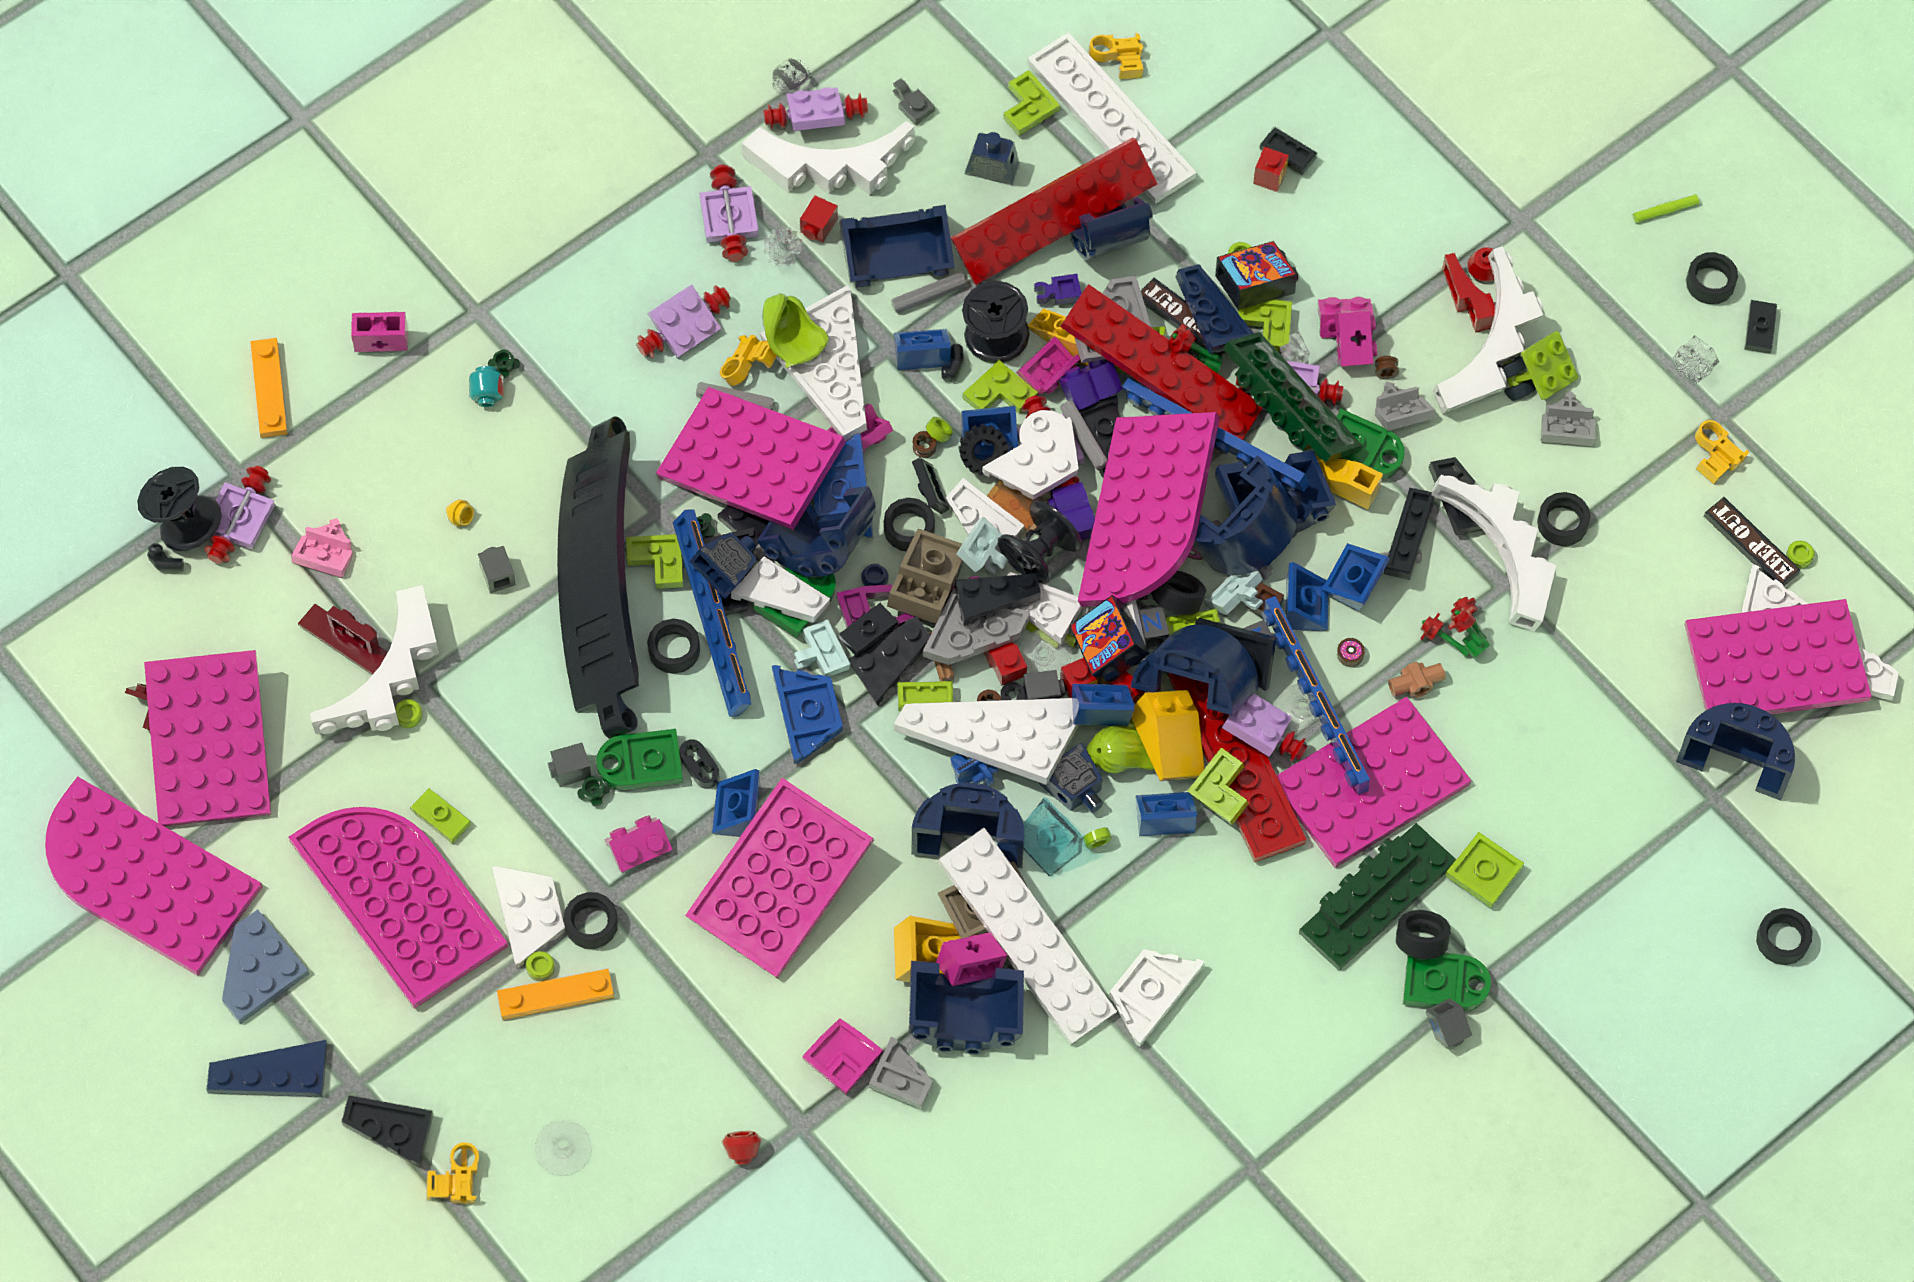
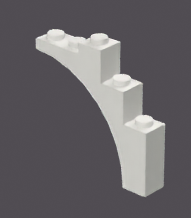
(827, 168)
(1512, 311)
(1514, 540)
(395, 676)

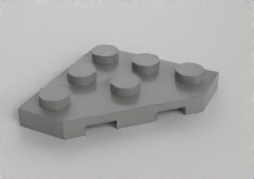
(1127, 294)
(955, 642)

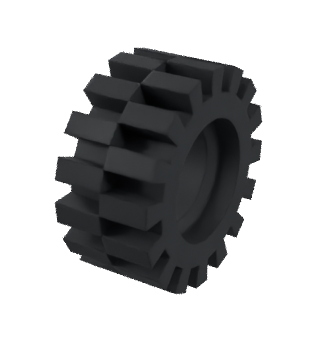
(972, 438)

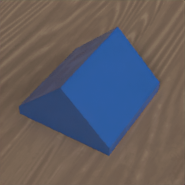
(922, 349)
(1000, 417)
(1355, 575)
(1305, 600)
(1101, 704)
(736, 803)
(1166, 814)

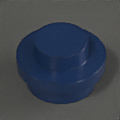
(874, 575)

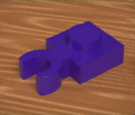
(1062, 289)

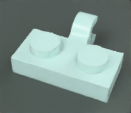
(980, 548)
(1234, 590)
(823, 649)

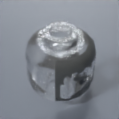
(791, 76)

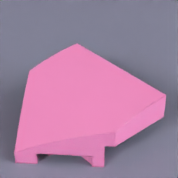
(324, 549)

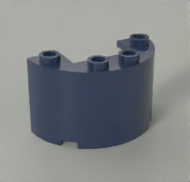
(1112, 230)
(1312, 505)
(1255, 529)
(821, 542)
(1205, 656)
(1746, 735)
(965, 811)
(965, 1015)

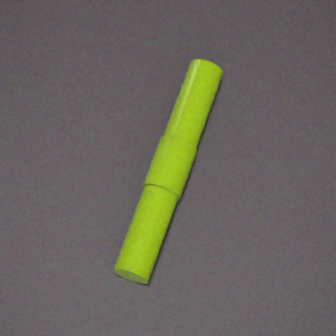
(1665, 208)

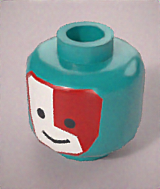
(486, 386)

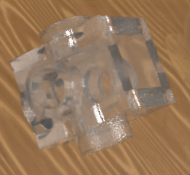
(783, 255)
(1695, 359)

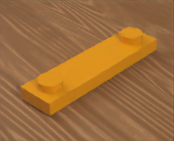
(268, 387)
(555, 994)

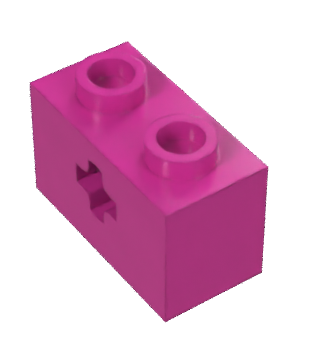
(379, 331)
(1348, 351)
(970, 958)

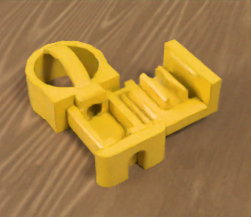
(1125, 49)
(748, 350)
(1724, 454)
(459, 1182)

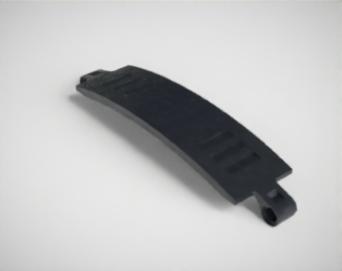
(593, 579)

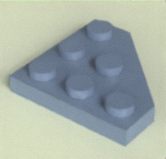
(258, 967)

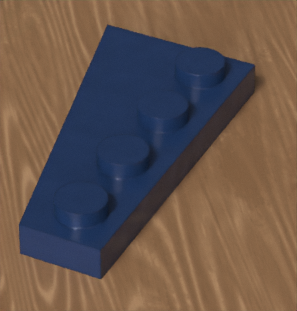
(1210, 309)
(278, 1072)

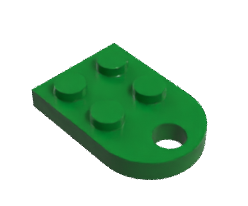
(1375, 444)
(792, 624)
(642, 760)
(1443, 978)

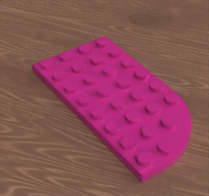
(1148, 504)
(144, 876)
(399, 898)

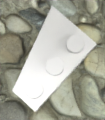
(971, 505)
(777, 588)
(1053, 611)

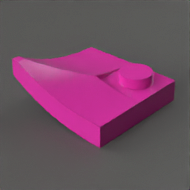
(842, 1055)

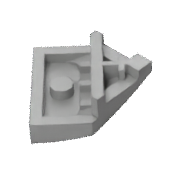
(1402, 407)
(1568, 423)

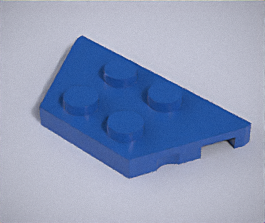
(845, 473)
(807, 710)

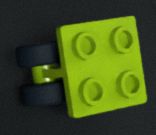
(1547, 367)

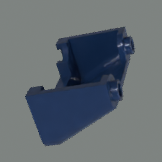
(897, 245)

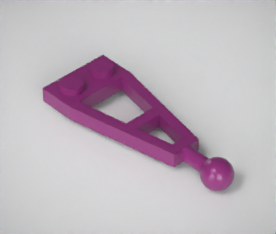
(854, 602)

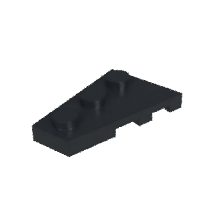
(1460, 521)

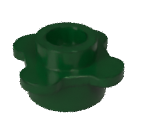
(507, 357)
(707, 530)
(589, 784)

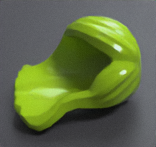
(791, 330)
(1118, 749)

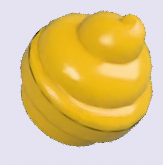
(460, 513)

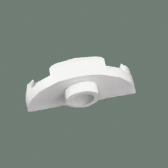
(1038, 423)

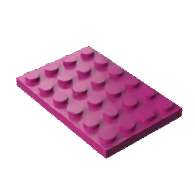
(751, 457)
(1779, 658)
(207, 738)
(1407, 777)
(779, 877)

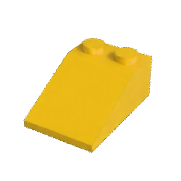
(1170, 734)
(919, 941)

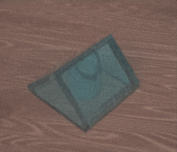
(1050, 838)

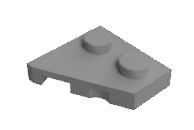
(900, 1077)

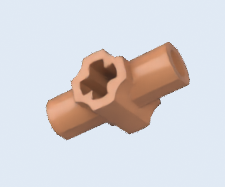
(1416, 679)

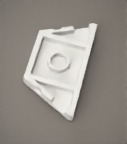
(1039, 462)
(528, 910)
(1151, 990)

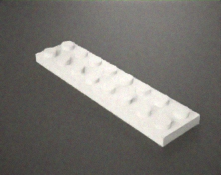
(1108, 111)
(1027, 936)

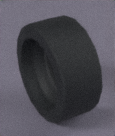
(1716, 261)
(1568, 501)
(904, 506)
(1180, 594)
(669, 627)
(585, 900)
(1792, 918)
(1419, 946)

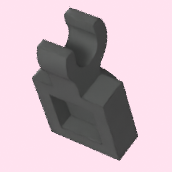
(913, 105)

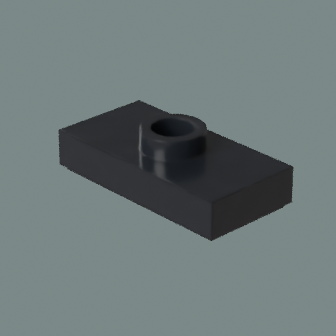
(1299, 154)
(1760, 326)
(930, 485)
(868, 629)

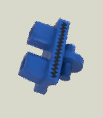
(972, 770)

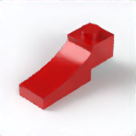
(1467, 295)
(1007, 663)

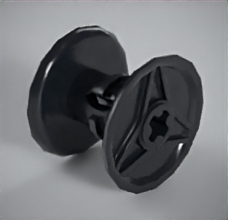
(996, 321)
(174, 502)
(1052, 530)

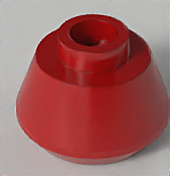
(1479, 265)
(741, 1146)

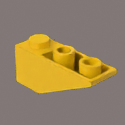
(1047, 326)
(1352, 480)

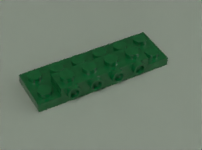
(1289, 399)
(1376, 895)

